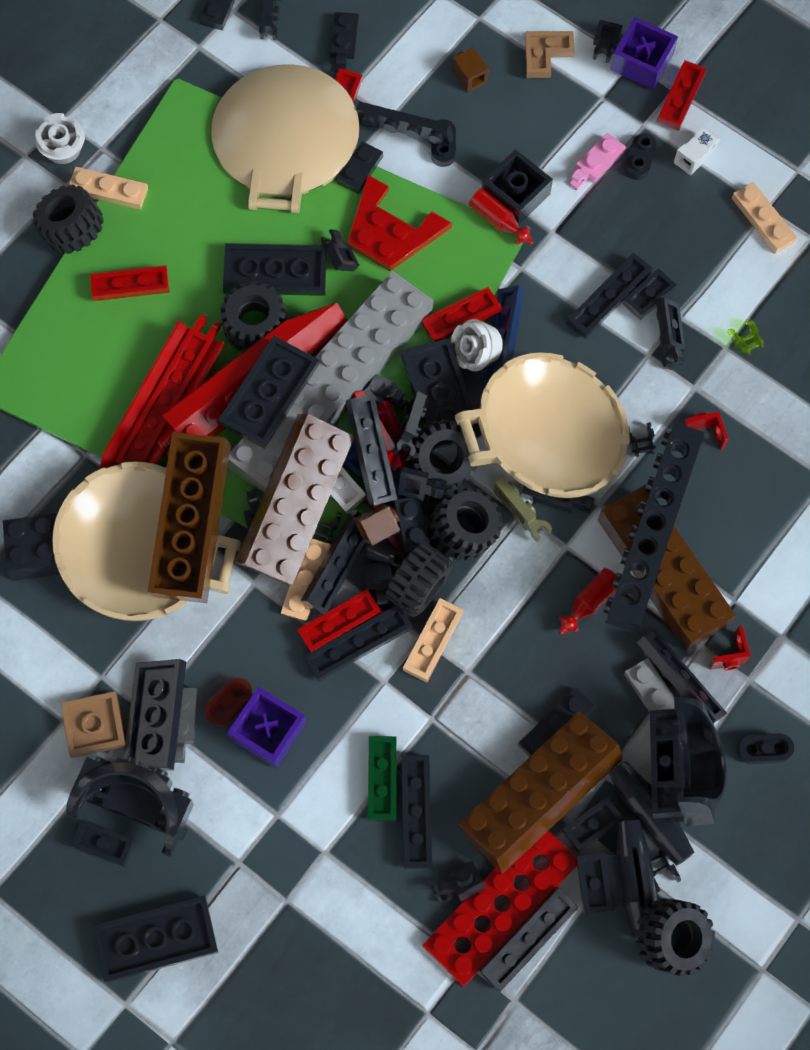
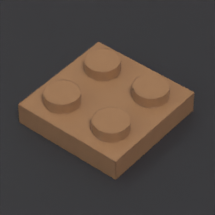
(93, 724)

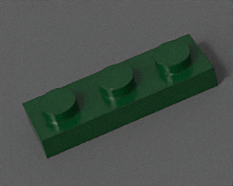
(382, 778)

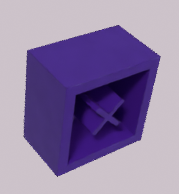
(643, 53)
(267, 727)

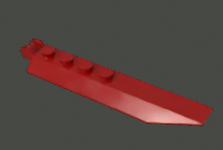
(174, 375)
(203, 407)

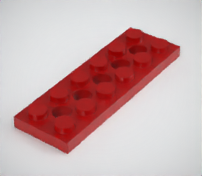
(503, 924)

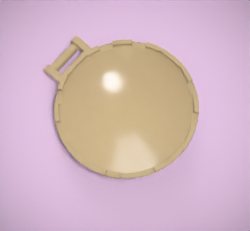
(284, 133)
(549, 426)
(109, 538)

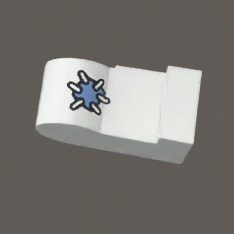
(696, 150)

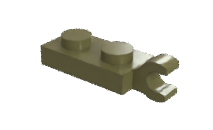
(521, 510)

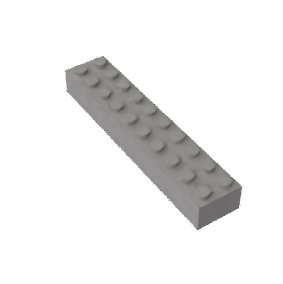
(345, 366)

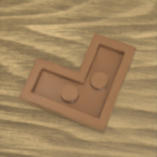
(542, 46)

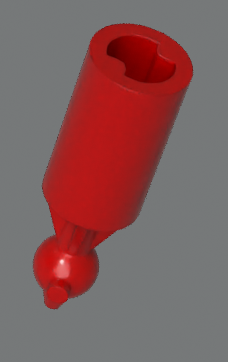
(498, 215)
(589, 600)

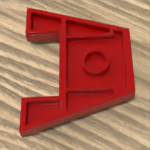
(385, 237)

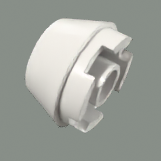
(60, 138)
(476, 344)

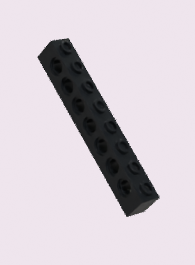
(630, 615)

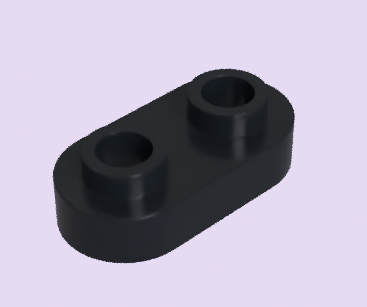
(642, 155)
(444, 159)
(764, 748)

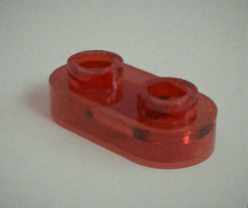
(225, 700)

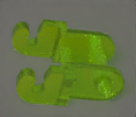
(741, 341)

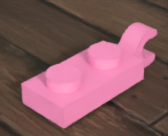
(597, 160)

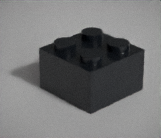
(518, 185)
(30, 547)

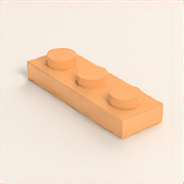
(110, 187)
(764, 217)
(312, 560)
(433, 640)

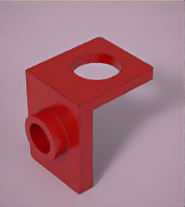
(703, 420)
(733, 661)

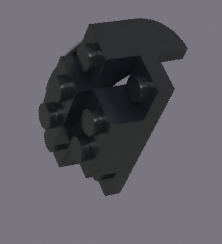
(687, 772)
(134, 794)

